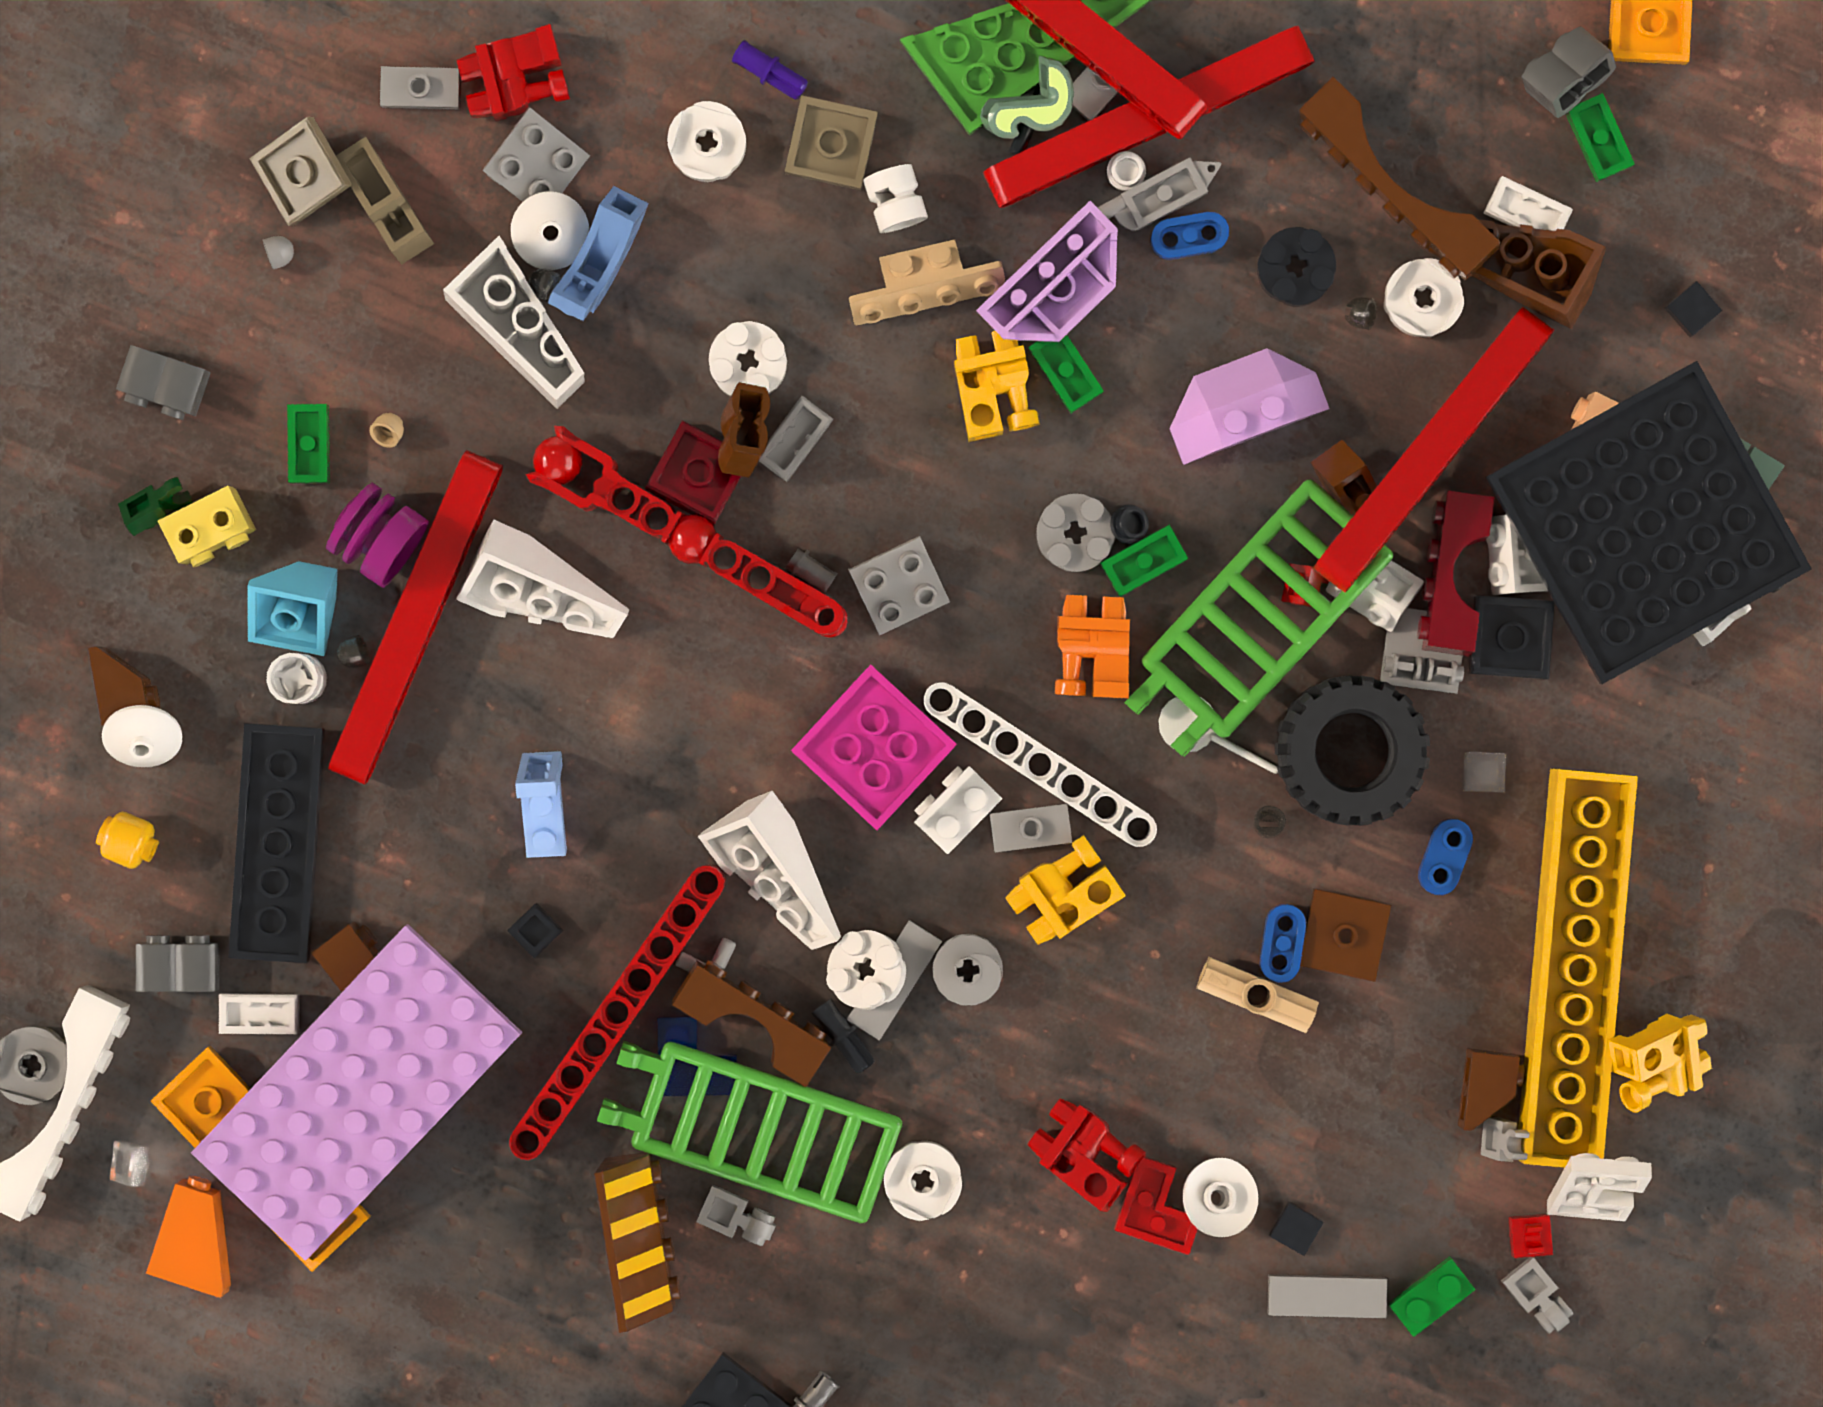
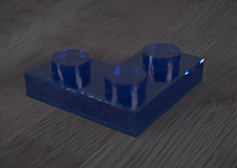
(685, 1032)

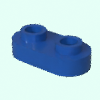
(1188, 234)
(1442, 855)
(1280, 942)

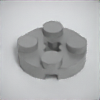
(1057, 519)
(52, 1056)

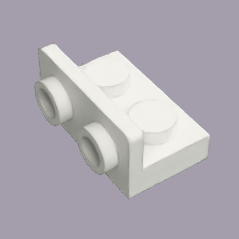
(1509, 562)
(1385, 596)
(956, 808)

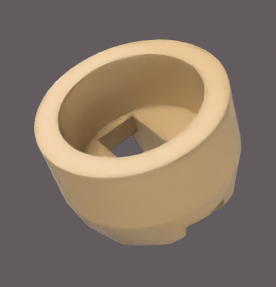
(387, 430)

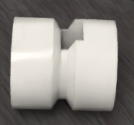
(895, 198)
(296, 678)

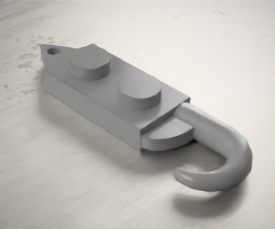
(1161, 194)

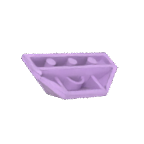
(1057, 282)
(1244, 403)

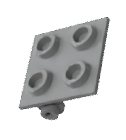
(535, 158)
(899, 585)
(1412, 667)

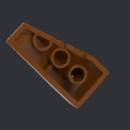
(1543, 269)

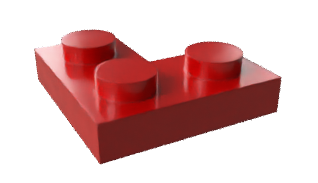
(1147, 1215)

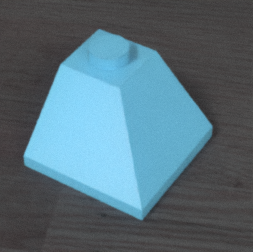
(293, 607)

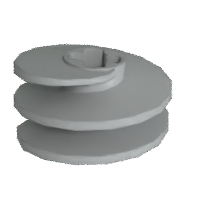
(983, 982)

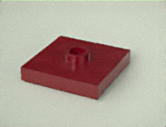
(692, 475)

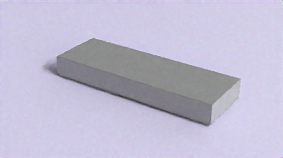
(917, 949)
(1327, 1296)

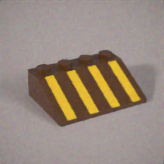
(636, 1239)

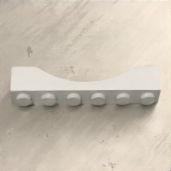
(89, 1033)

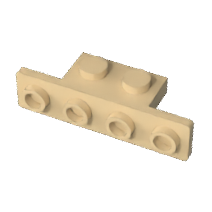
(923, 281)

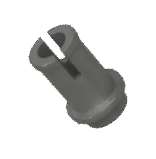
(811, 571)
(818, 1392)

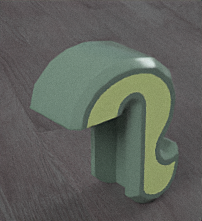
(1036, 111)

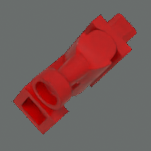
(504, 70)
(1074, 1154)

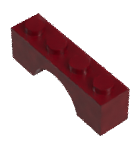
(1449, 622)

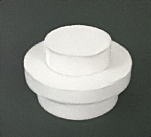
(1126, 170)

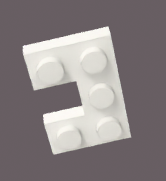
(1595, 1186)

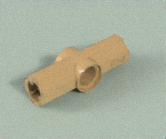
(1281, 1003)

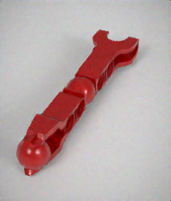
(688, 536)

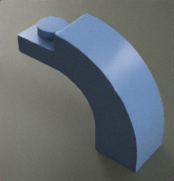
(601, 254)

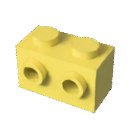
(207, 526)

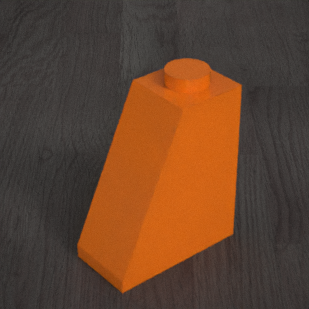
(193, 1240)

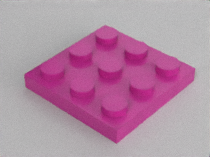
(873, 747)

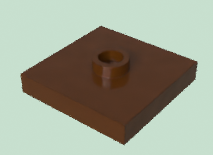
(1344, 935)

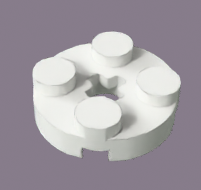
(726, 130)
(1401, 302)
(739, 339)
(855, 950)
(932, 1200)

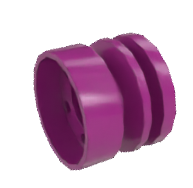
(371, 530)

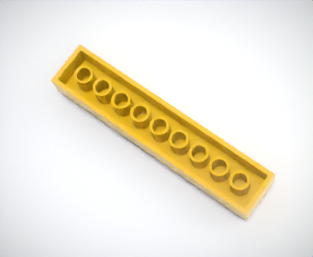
(1576, 965)

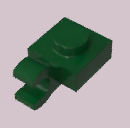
(149, 505)

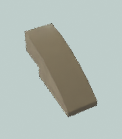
(384, 201)

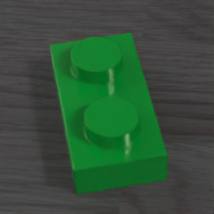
(1599, 138)
(1066, 372)
(308, 443)
(1144, 560)
(1431, 1296)

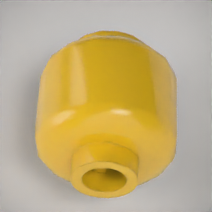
(127, 840)

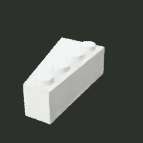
(511, 318)

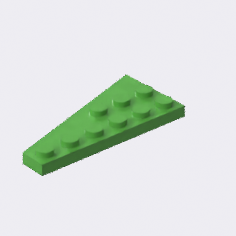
(994, 55)

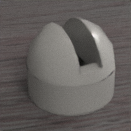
(278, 250)

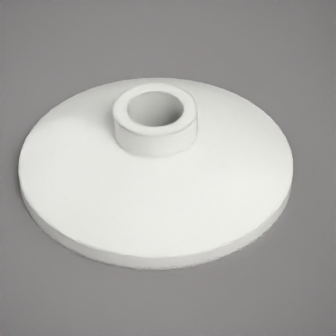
(545, 210)
(142, 736)
(1237, 1195)

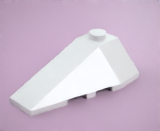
(529, 580)
(769, 855)

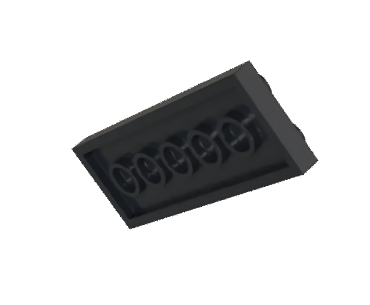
(276, 843)

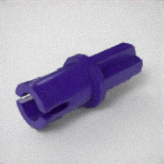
(769, 70)

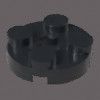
(1277, 254)

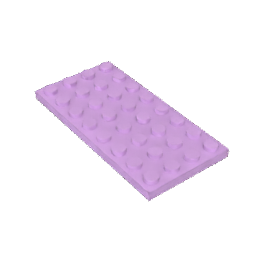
(356, 1092)

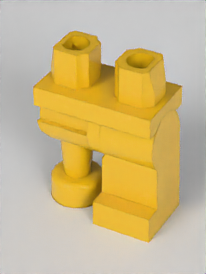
(990, 375)
(1059, 901)
(1660, 1060)

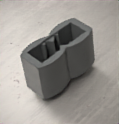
(1568, 71)
(162, 381)
(177, 965)

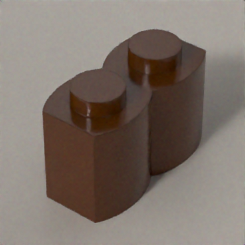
(744, 430)

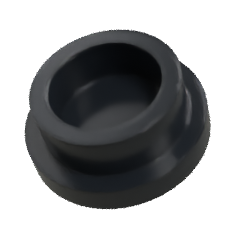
(1129, 524)

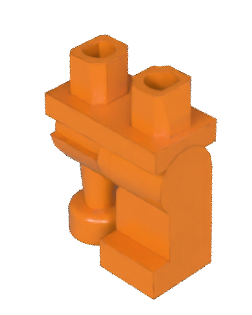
(1096, 638)

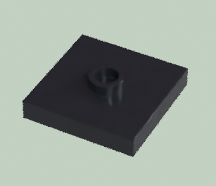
(1513, 637)

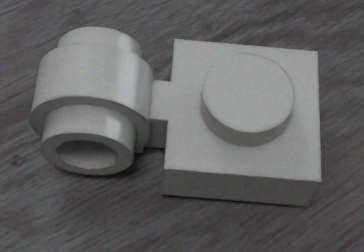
(725, 1212)
(1532, 1288)

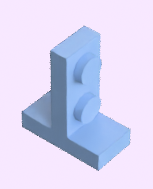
(541, 803)

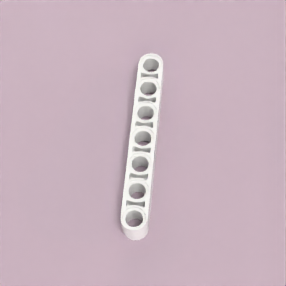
(1058, 770)

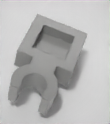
(1502, 1140)

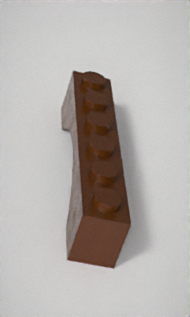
(1455, 237)

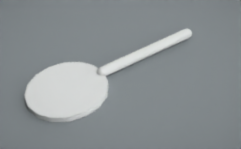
(1177, 717)

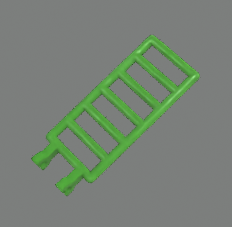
(1232, 577)
(661, 1066)

